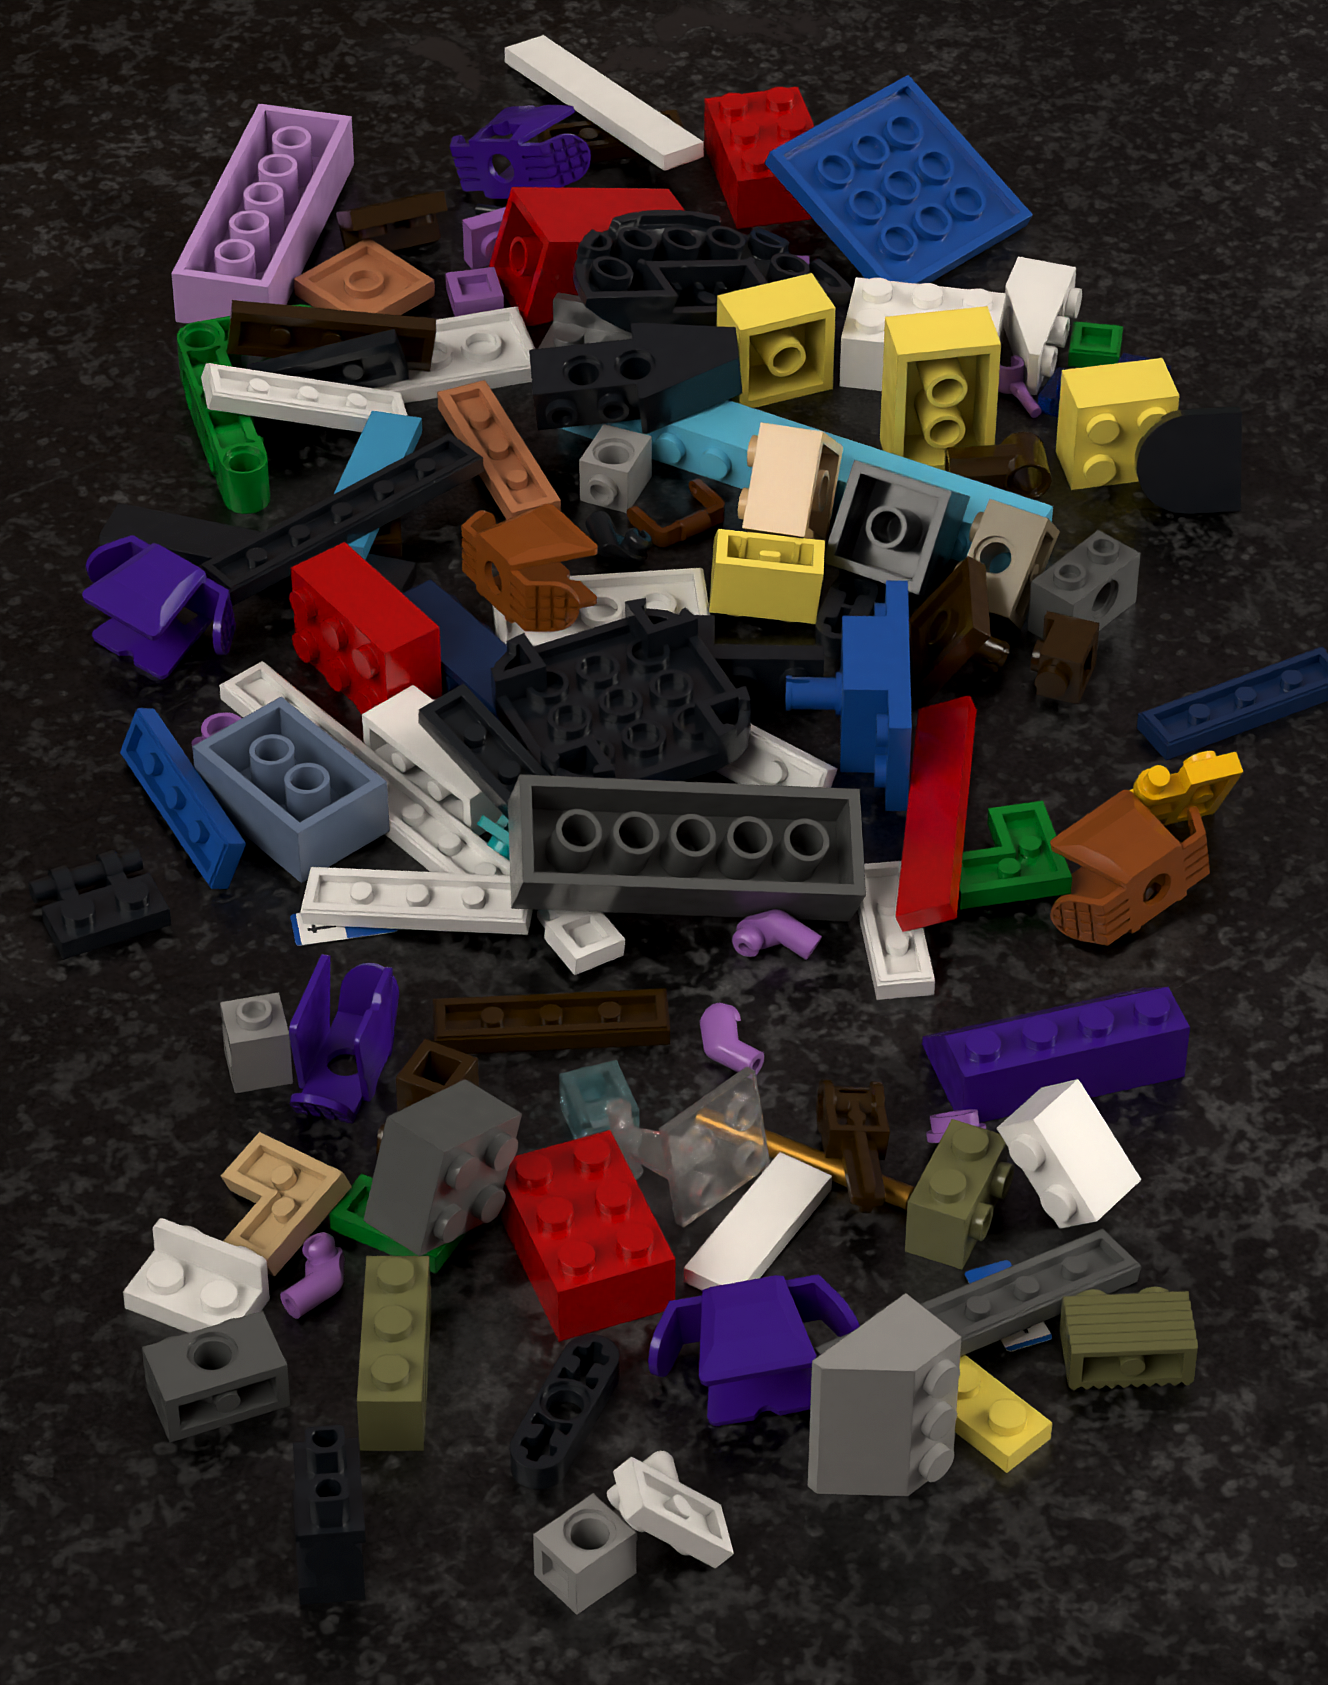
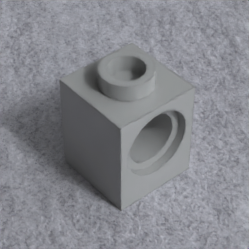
(615, 468)
(256, 1042)
(585, 1553)

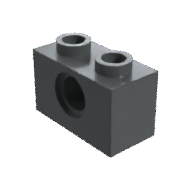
(1088, 583)
(216, 1376)

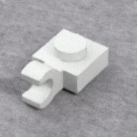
(581, 938)

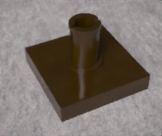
(952, 630)

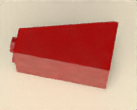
(543, 234)

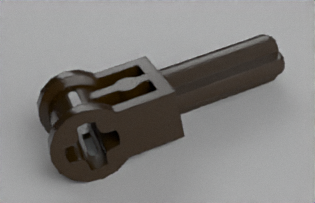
(858, 1132)

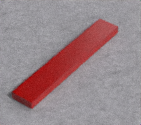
(936, 814)

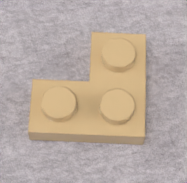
(290, 1198)

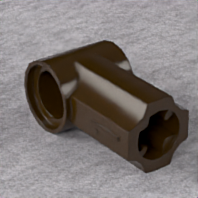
(1013, 466)

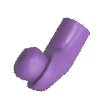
(772, 929)
(721, 1039)
(322, 1276)

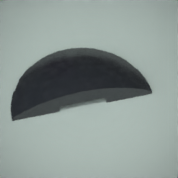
(676, 264)

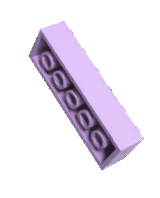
(264, 212)

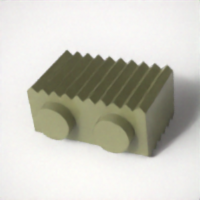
(1128, 1338)

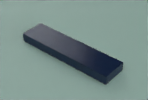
(1237, 705)

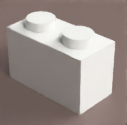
(1068, 1154)

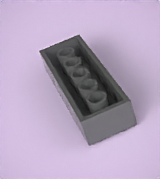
(685, 848)

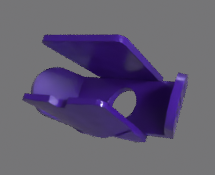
(532, 164)
(143, 594)
(360, 1028)
(751, 1342)

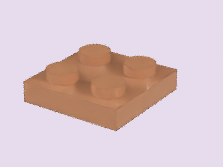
(365, 281)

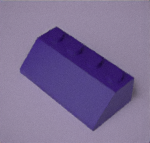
(1101, 1041)

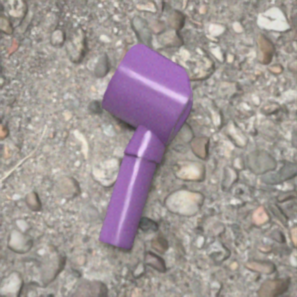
(1012, 382)

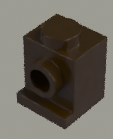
(1065, 657)

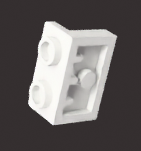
(197, 1280)

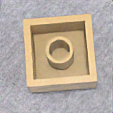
(790, 482)

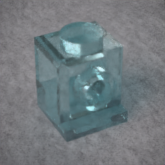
(587, 1093)

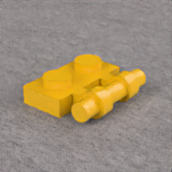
(1200, 783)

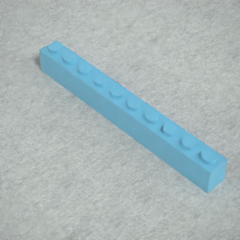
(717, 446)

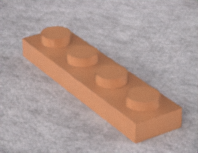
(508, 464)

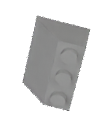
(885, 1405)

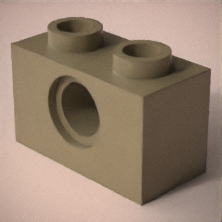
(1029, 541)

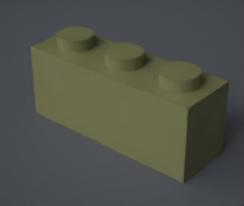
(394, 1353)

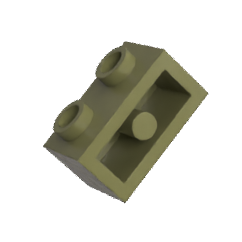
(958, 1194)

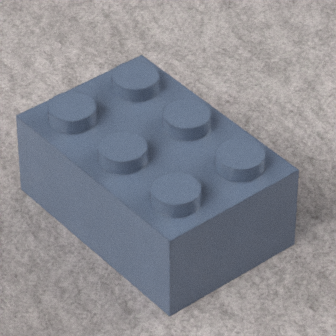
(293, 788)

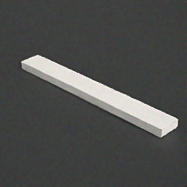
(415, 818)

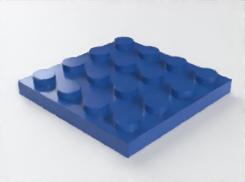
(898, 187)

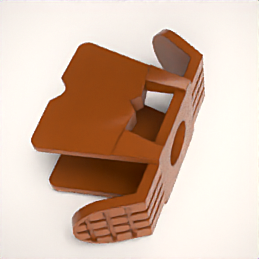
(528, 554)
(1123, 862)

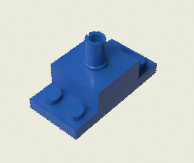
(870, 695)

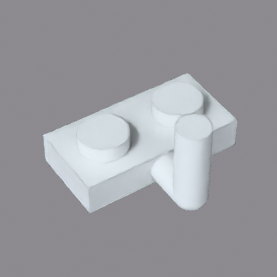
(662, 1506)

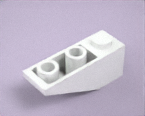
(1038, 314)

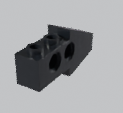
(652, 377)

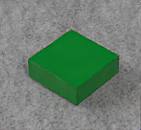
(1094, 344)

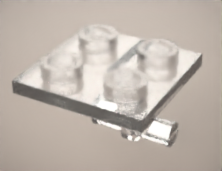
(701, 1150)

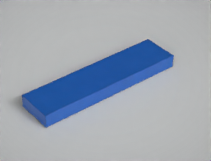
(183, 798)

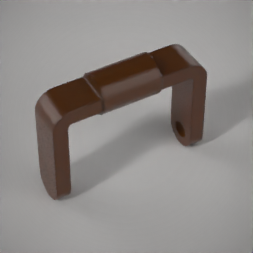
(687, 526)

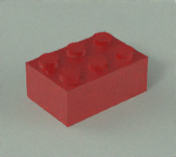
(738, 140)
(362, 630)
(587, 1236)

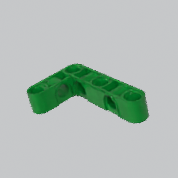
(227, 438)

